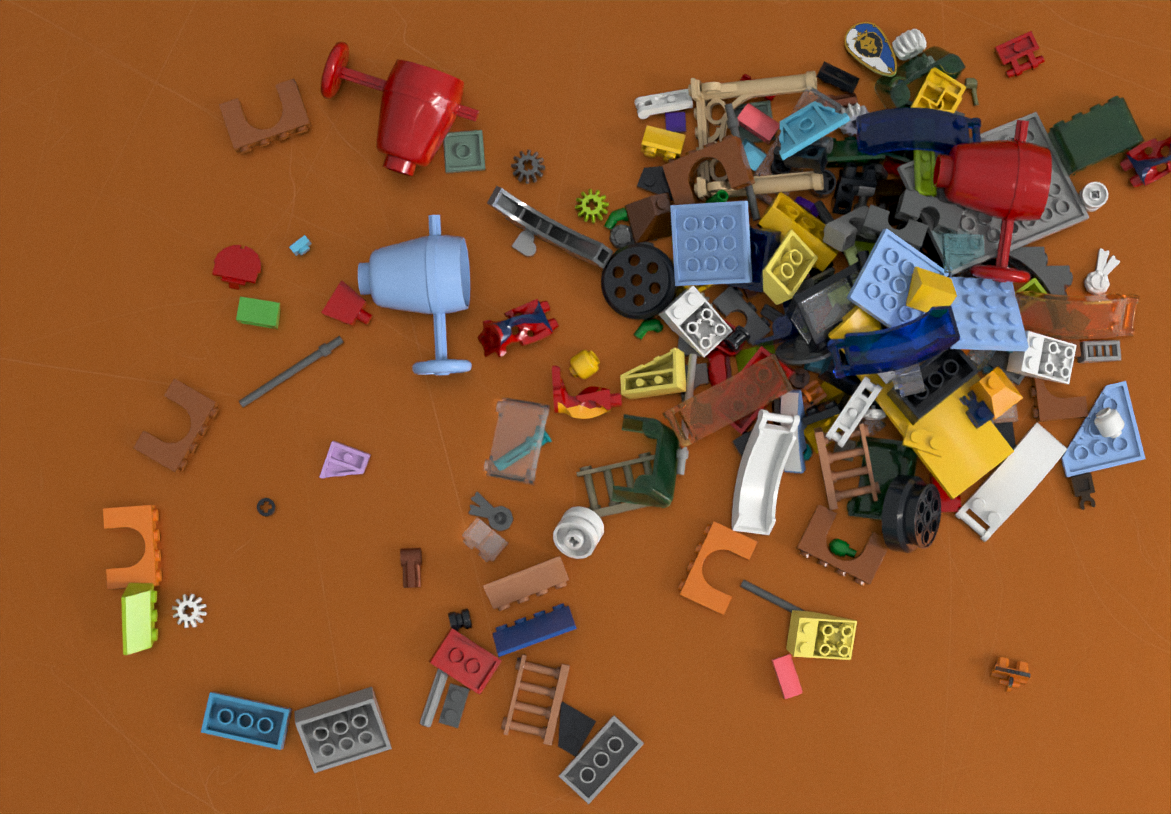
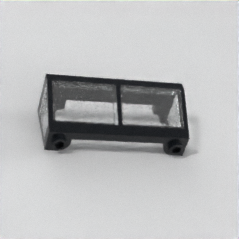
(822, 307)

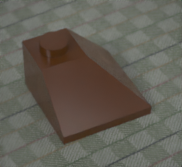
(650, 218)

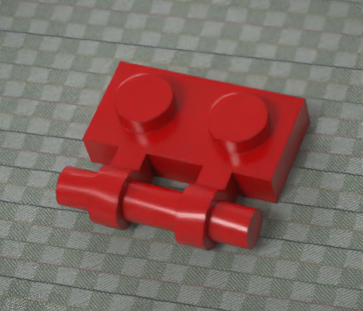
(1017, 48)

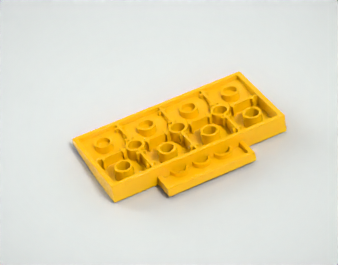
(968, 450)

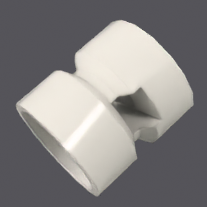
(1093, 196)

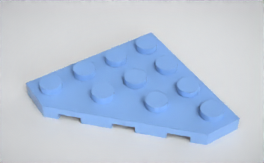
(1091, 450)

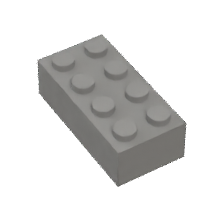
(601, 759)

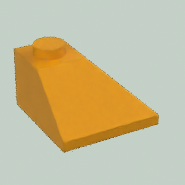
(996, 392)

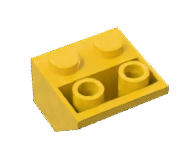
(662, 143)

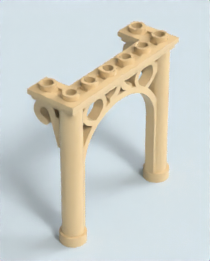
(744, 91)

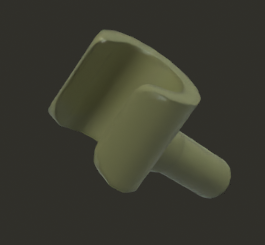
(971, 83)

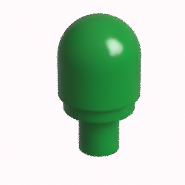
(841, 548)

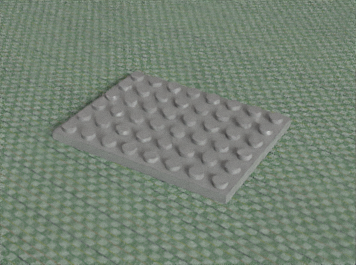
(1061, 210)

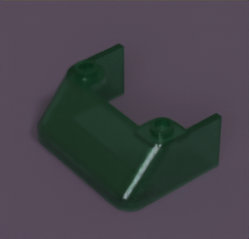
(658, 488)

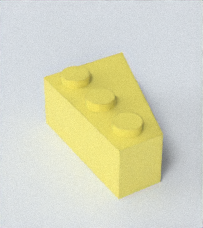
(656, 378)

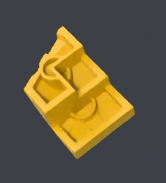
(939, 92)
(853, 322)

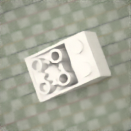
(695, 321)
(1044, 359)

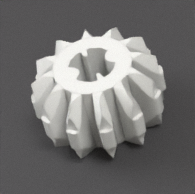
(909, 44)
(853, 112)
(187, 618)

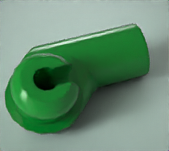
(616, 215)
(648, 325)

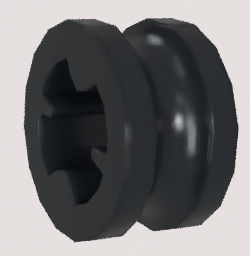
(261, 503)

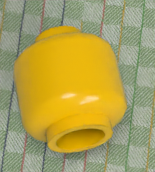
(584, 364)

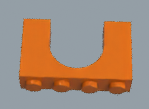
(143, 520)
(717, 538)

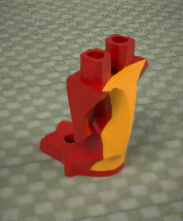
(587, 404)

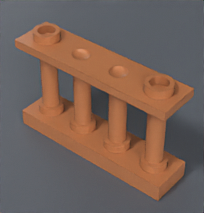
(831, 476)
(551, 712)

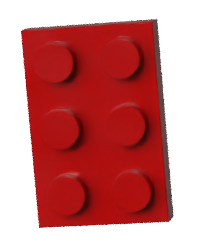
(465, 661)

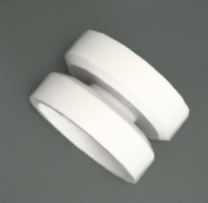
(578, 532)

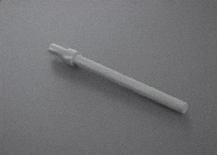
(682, 454)

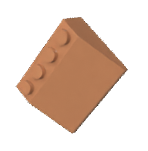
(526, 582)

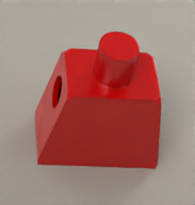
(346, 306)

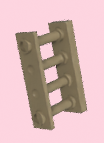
(614, 506)

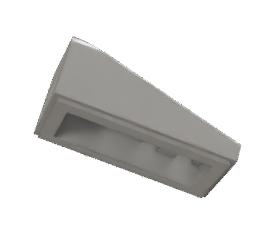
(1087, 352)

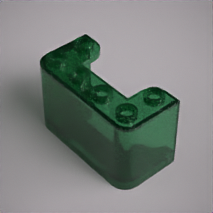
(1095, 135)

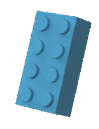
(246, 720)

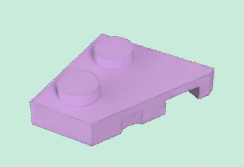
(344, 461)

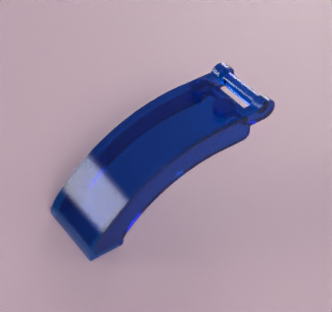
(914, 130)
(896, 346)

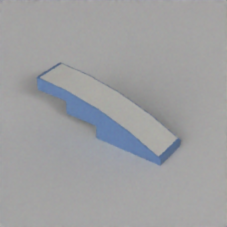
(793, 404)

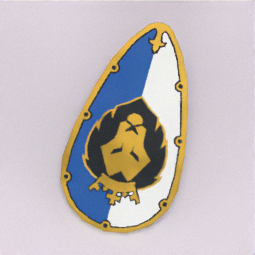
(871, 48)

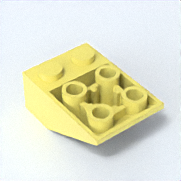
(820, 635)

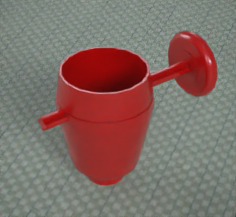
(414, 108)
(1002, 181)

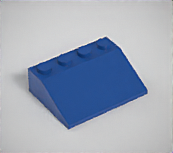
(533, 631)

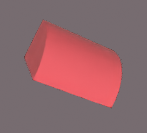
(758, 123)
(787, 676)

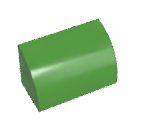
(258, 312)

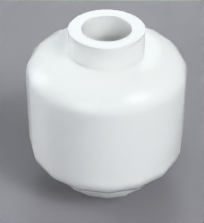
(1109, 422)

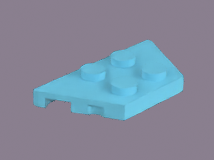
(807, 127)

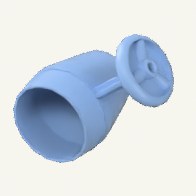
(424, 278)

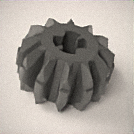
(520, 168)

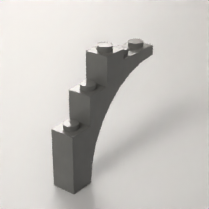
(549, 229)
(1034, 260)

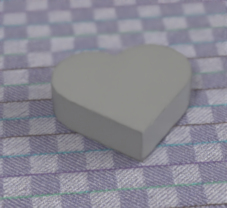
(524, 244)

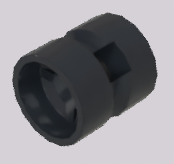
(829, 186)

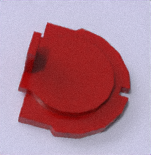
(237, 266)

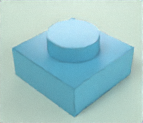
(301, 246)

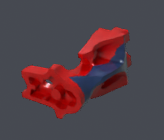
(1147, 164)
(498, 334)

